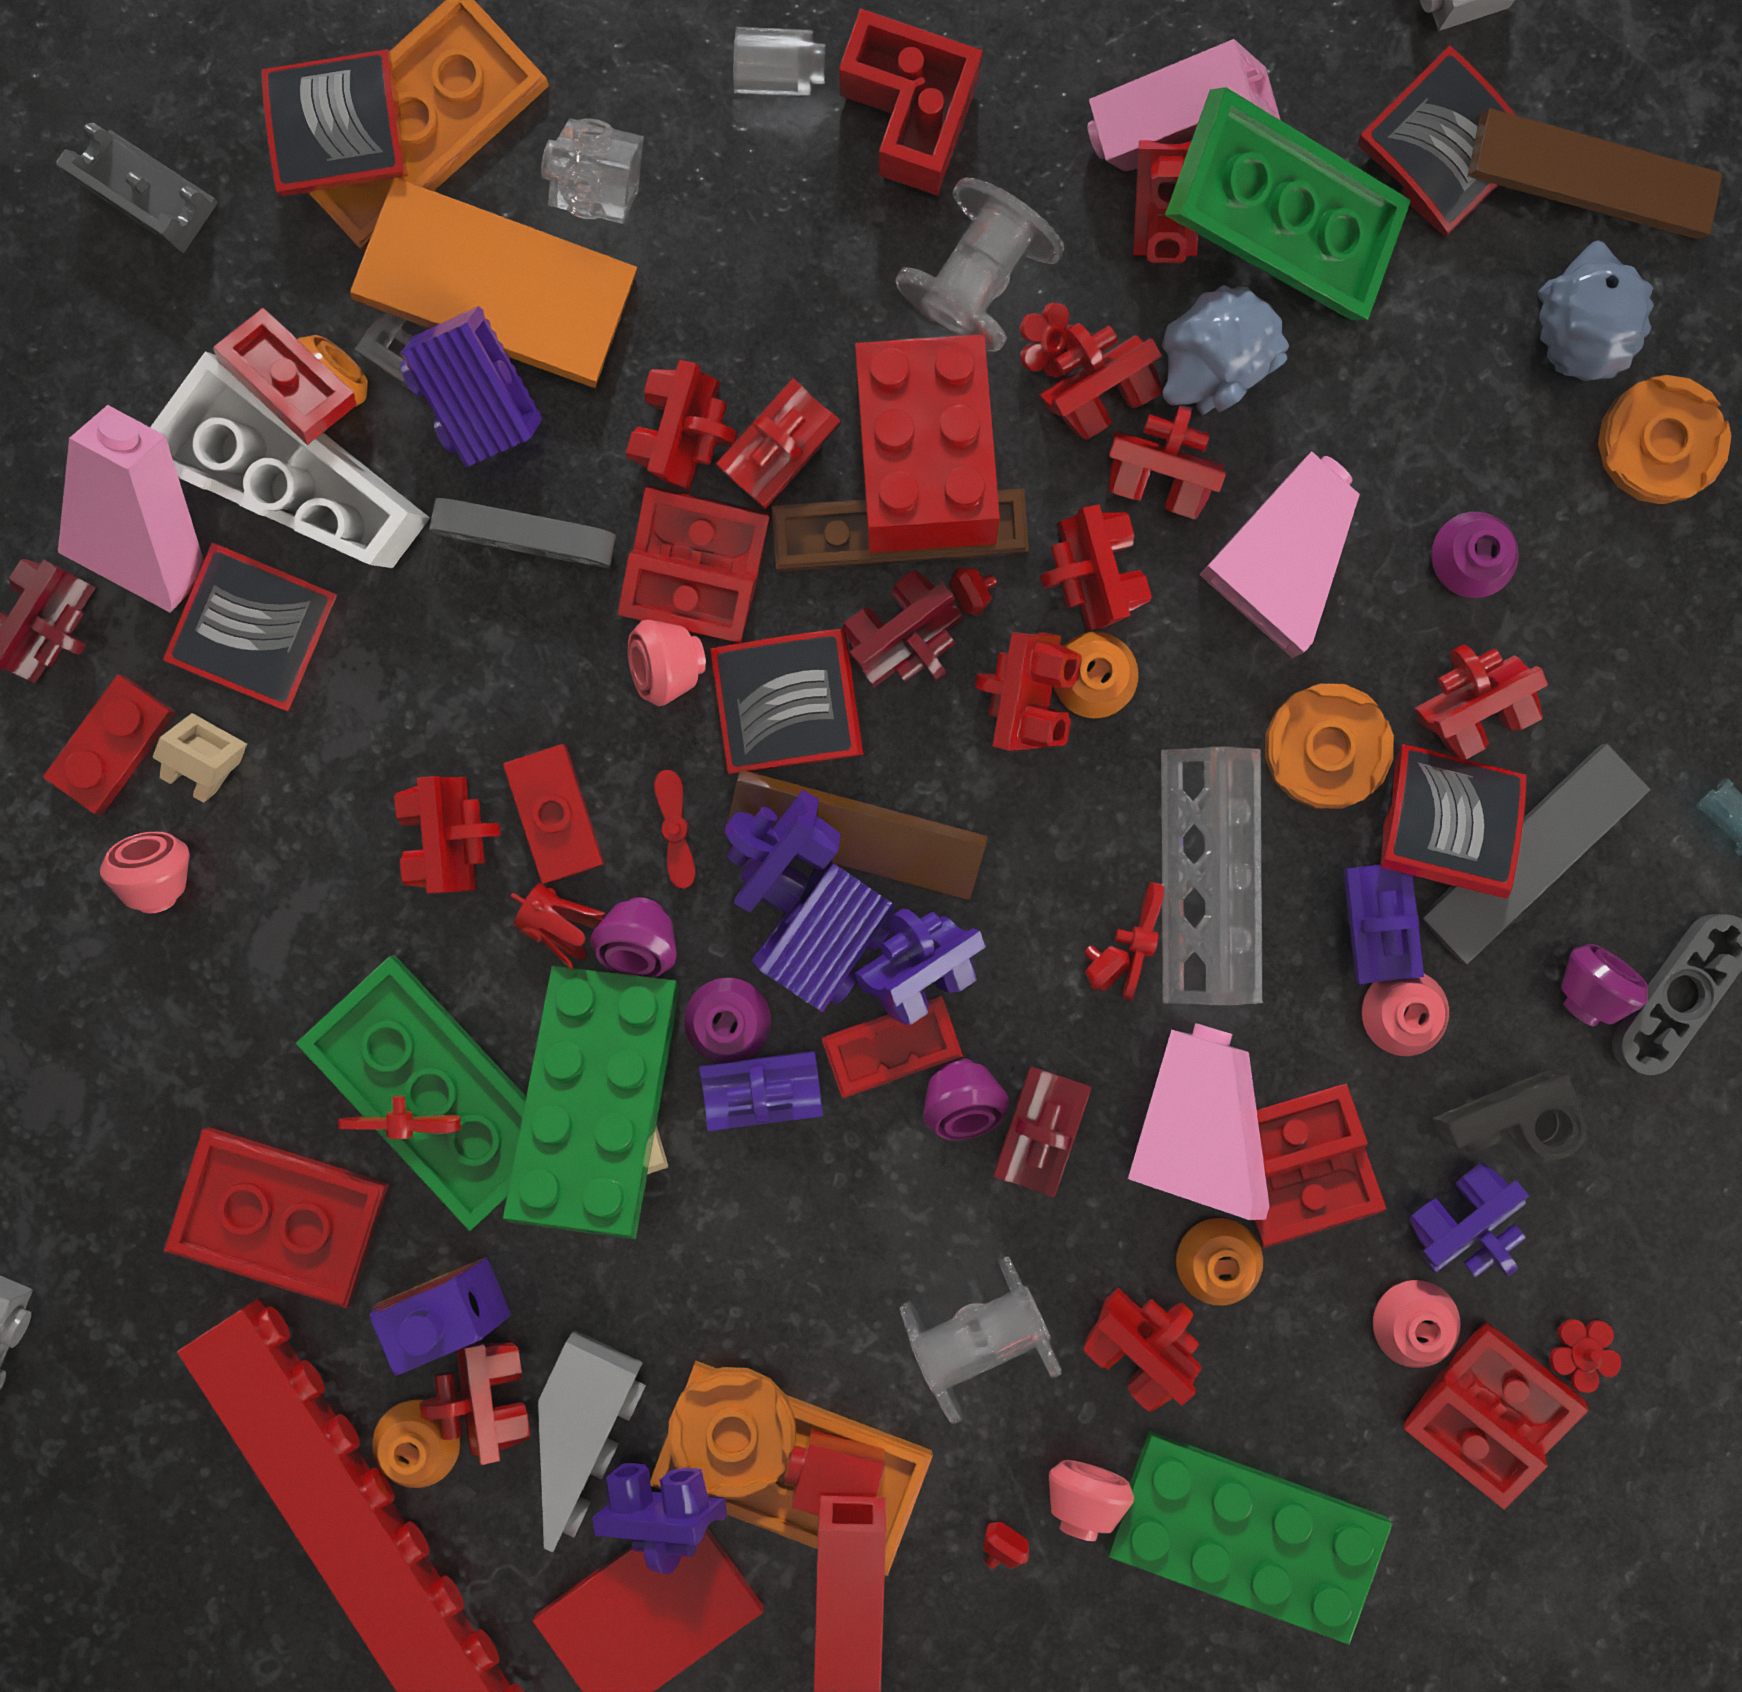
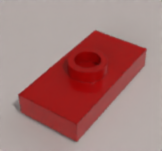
(554, 814)
(890, 1050)

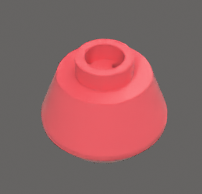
(664, 660)
(147, 870)
(1407, 1031)
(1400, 1321)
(1087, 1498)

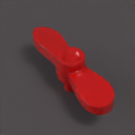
(675, 829)
(1142, 939)
(401, 1123)

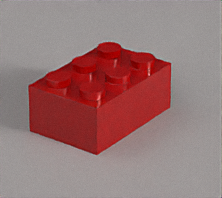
(927, 443)

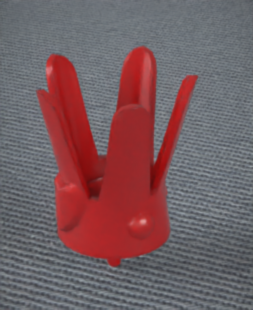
(544, 920)

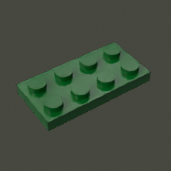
(1287, 205)
(402, 1042)
(592, 1102)
(1250, 1537)

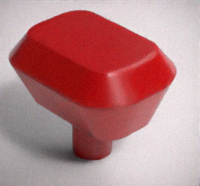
(972, 589)
(1106, 966)
(1004, 1546)

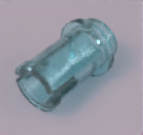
(1725, 810)

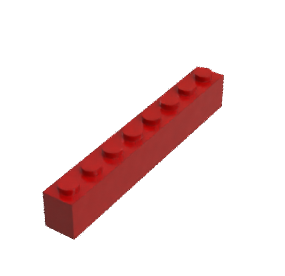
(340, 1507)

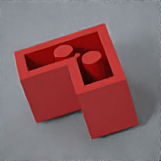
(924, 86)

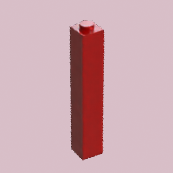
(850, 1594)

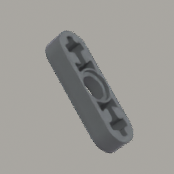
(522, 532)
(1710, 991)

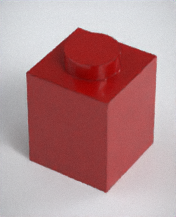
(832, 1468)

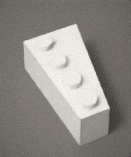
(245, 453)

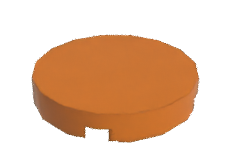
(1664, 439)
(1329, 746)
(733, 1430)

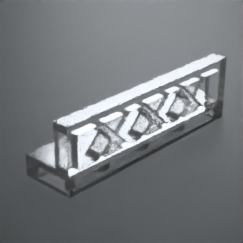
(1231, 876)

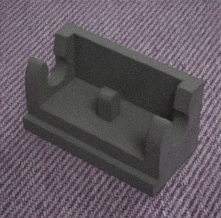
(139, 187)

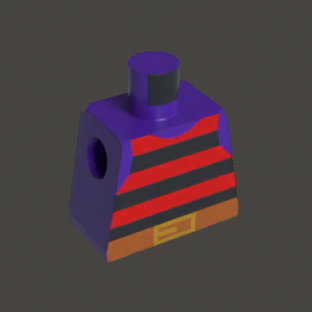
(439, 1316)

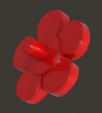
(1047, 338)
(1585, 1354)

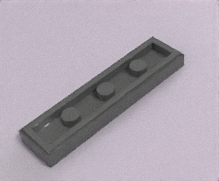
(1551, 841)

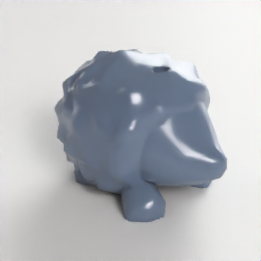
(1595, 315)
(1222, 349)

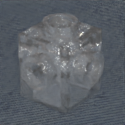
(593, 170)

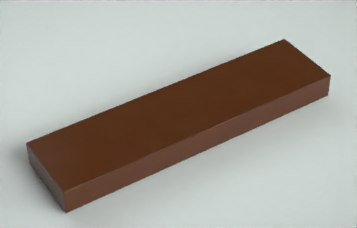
(1594, 174)
(837, 536)
(877, 837)

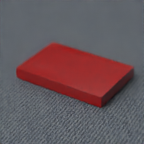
(276, 1217)
(645, 1627)

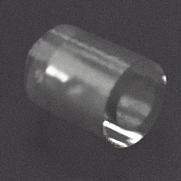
(777, 61)

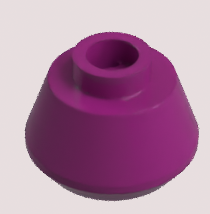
(1475, 554)
(635, 939)
(1601, 986)
(737, 1003)
(964, 1101)

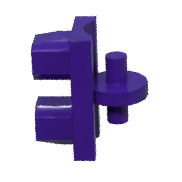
(770, 851)
(1383, 924)
(917, 956)
(761, 1091)
(1493, 1204)
(661, 1522)

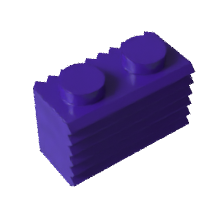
(470, 387)
(825, 937)

